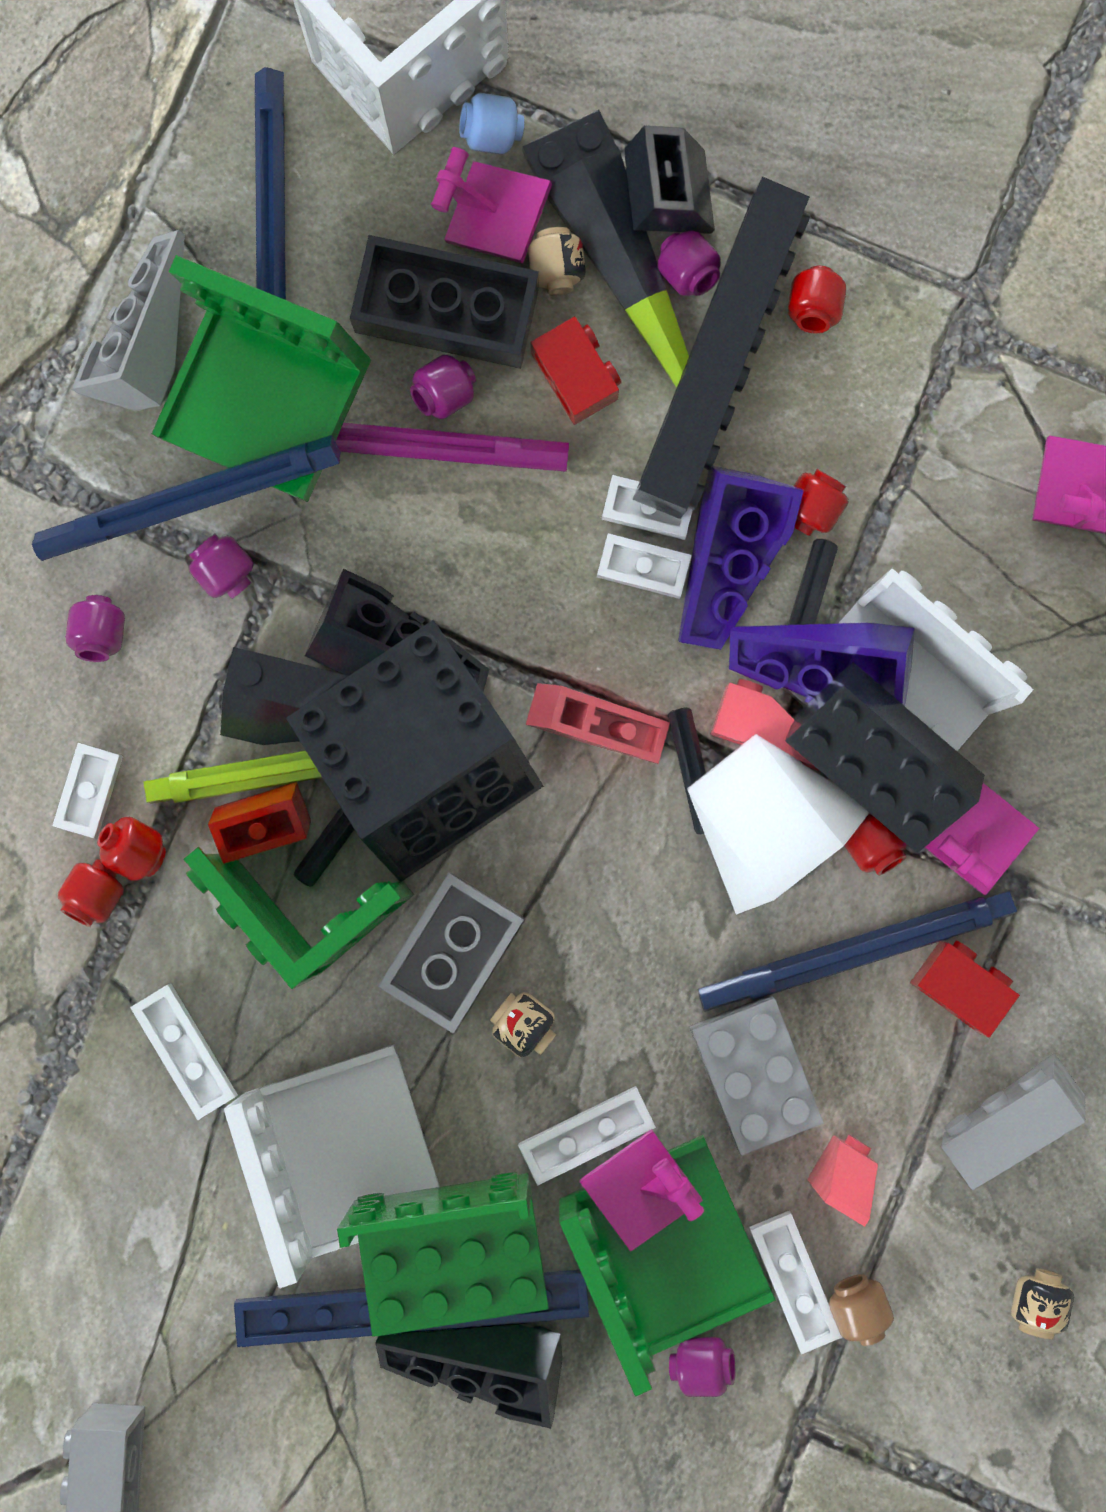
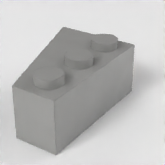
(1015, 1122)

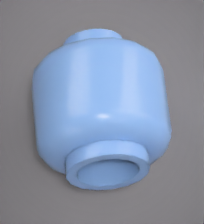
(491, 123)

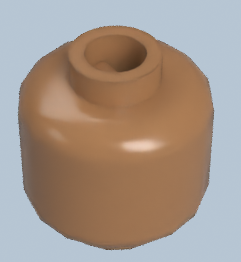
(861, 1309)

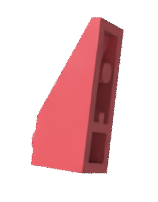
(750, 712)
(597, 722)
(846, 1178)

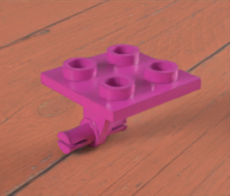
(493, 208)
(1072, 485)
(984, 841)
(642, 1190)

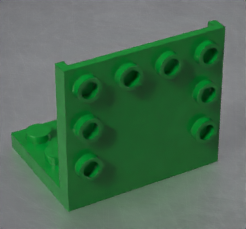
(258, 376)
(271, 932)
(448, 1253)
(675, 1281)

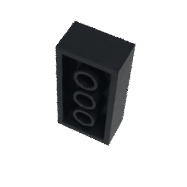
(444, 301)
(885, 758)

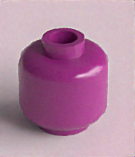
(689, 263)
(443, 386)
(221, 566)
(95, 628)
(703, 1367)

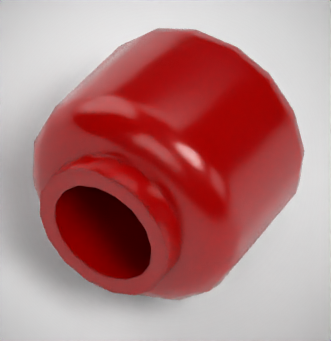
(817, 299)
(820, 503)
(875, 847)
(131, 848)
(90, 893)

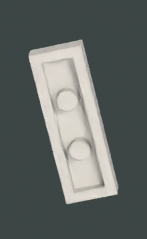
(184, 1051)
(586, 1135)
(795, 1282)

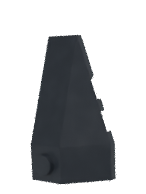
(364, 624)
(264, 692)
(498, 1364)

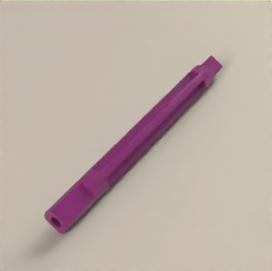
(453, 447)

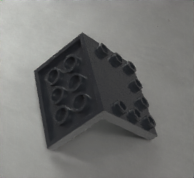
(414, 752)

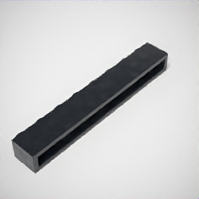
(721, 349)

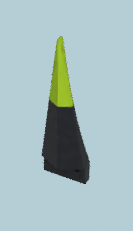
(595, 205)

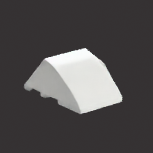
(770, 820)

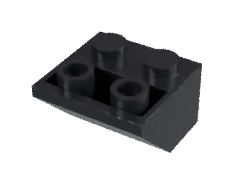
(668, 181)

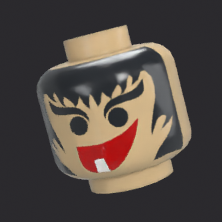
(558, 259)
(523, 1024)
(1042, 1304)

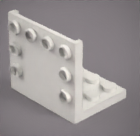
(419, 77)
(952, 671)
(323, 1144)

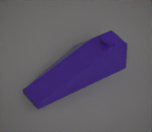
(736, 539)
(815, 654)

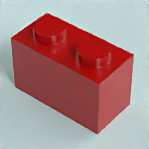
(575, 369)
(259, 823)
(966, 988)

